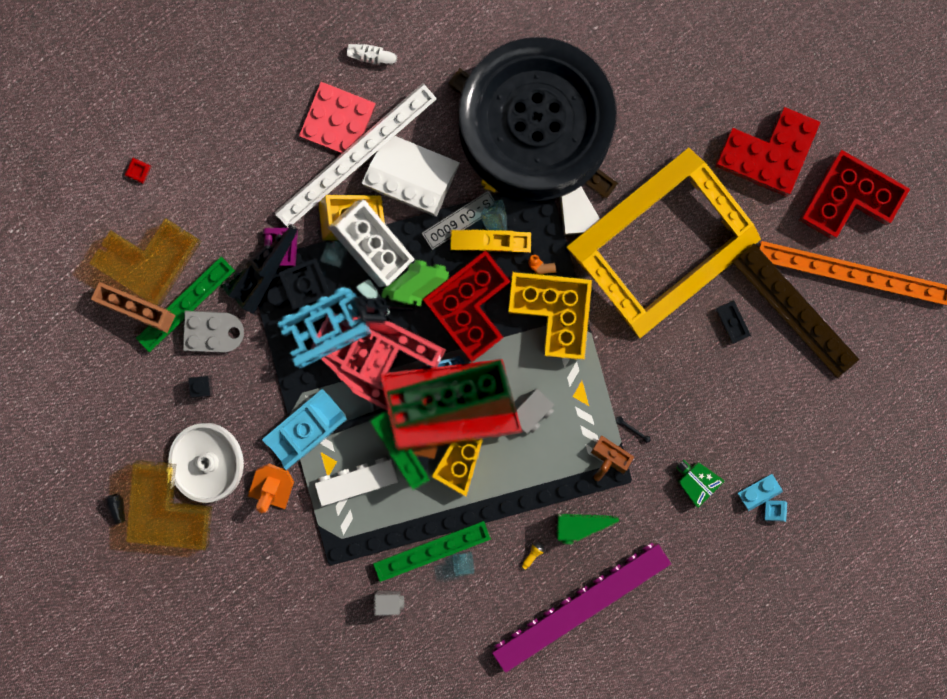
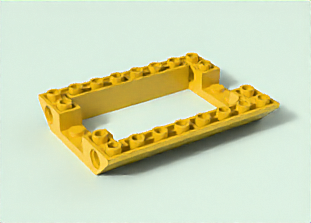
(704, 180)

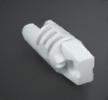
(371, 54)

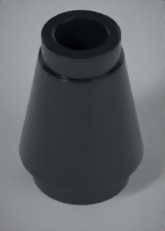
(115, 507)

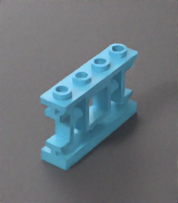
(330, 342)

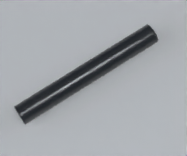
(359, 420)

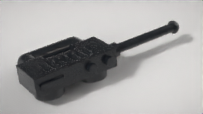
(374, 305)

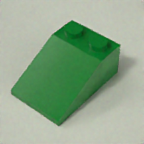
(578, 526)

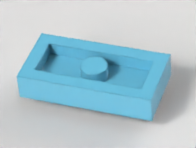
(760, 492)

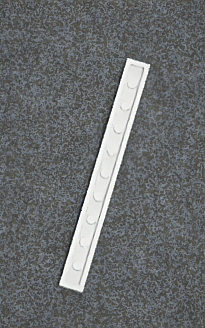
(355, 155)

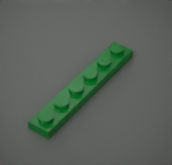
(189, 301)
(432, 551)

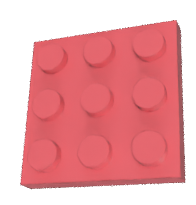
(336, 118)

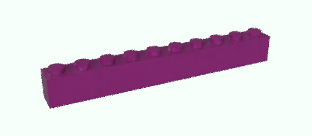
(580, 607)

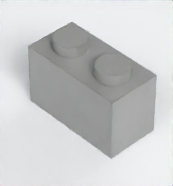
(533, 410)
(388, 603)

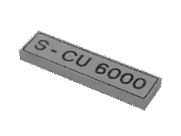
(458, 220)

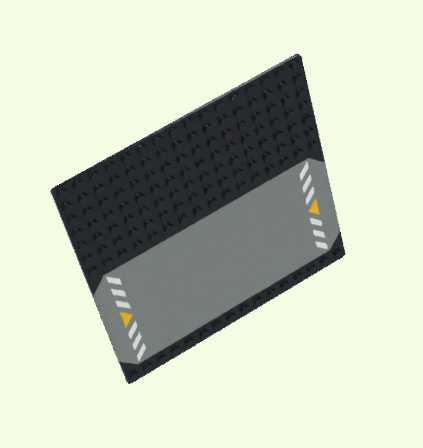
(511, 470)

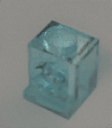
(463, 563)

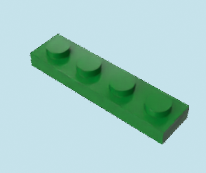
(404, 458)

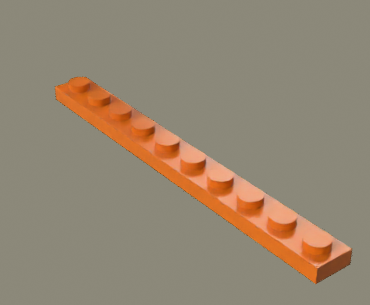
(855, 273)

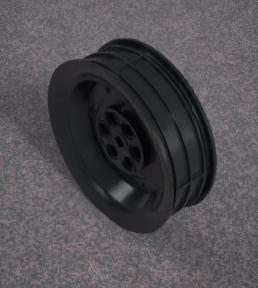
(561, 79)

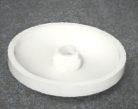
(206, 462)

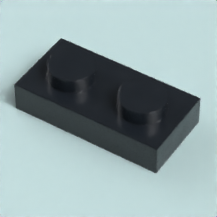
(733, 322)

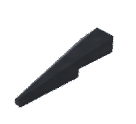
(254, 280)

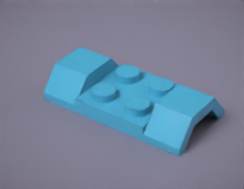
(305, 429)

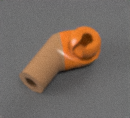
(539, 267)

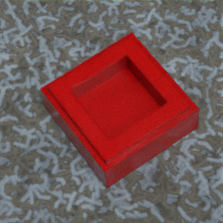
(138, 170)

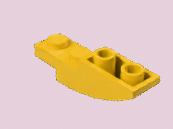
(490, 241)

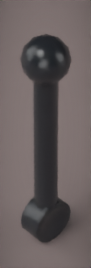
(619, 420)

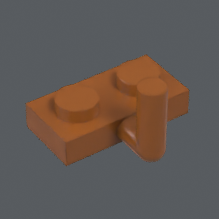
(612, 456)

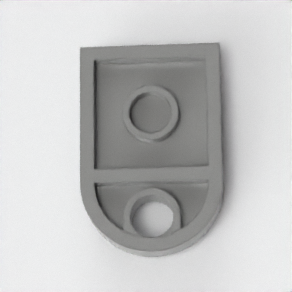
(209, 331)

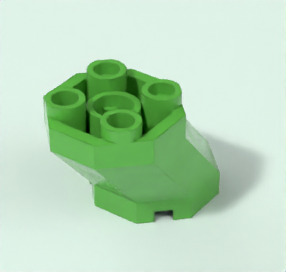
(416, 283)

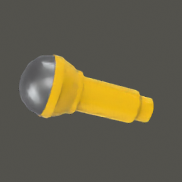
(536, 550)

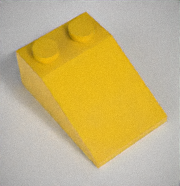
(334, 206)

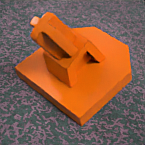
(271, 486)

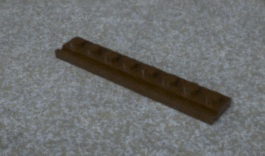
(795, 310)

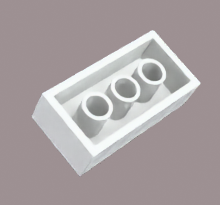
(371, 243)

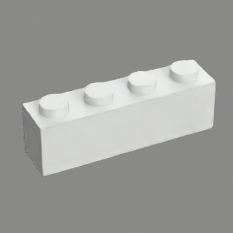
(357, 482)

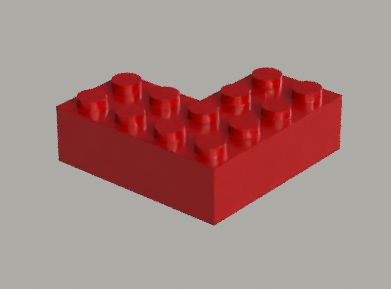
(774, 162)
(848, 186)
(459, 303)

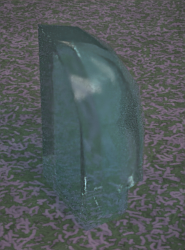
(495, 216)

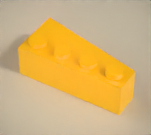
(458, 465)

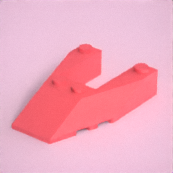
(373, 355)

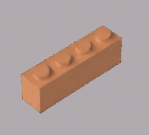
(133, 307)

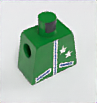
(698, 482)

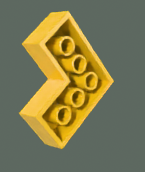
(562, 302)

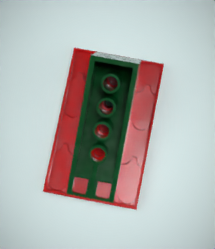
(450, 404)

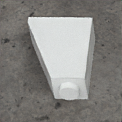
(577, 212)

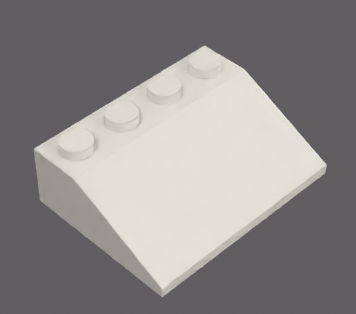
(411, 175)

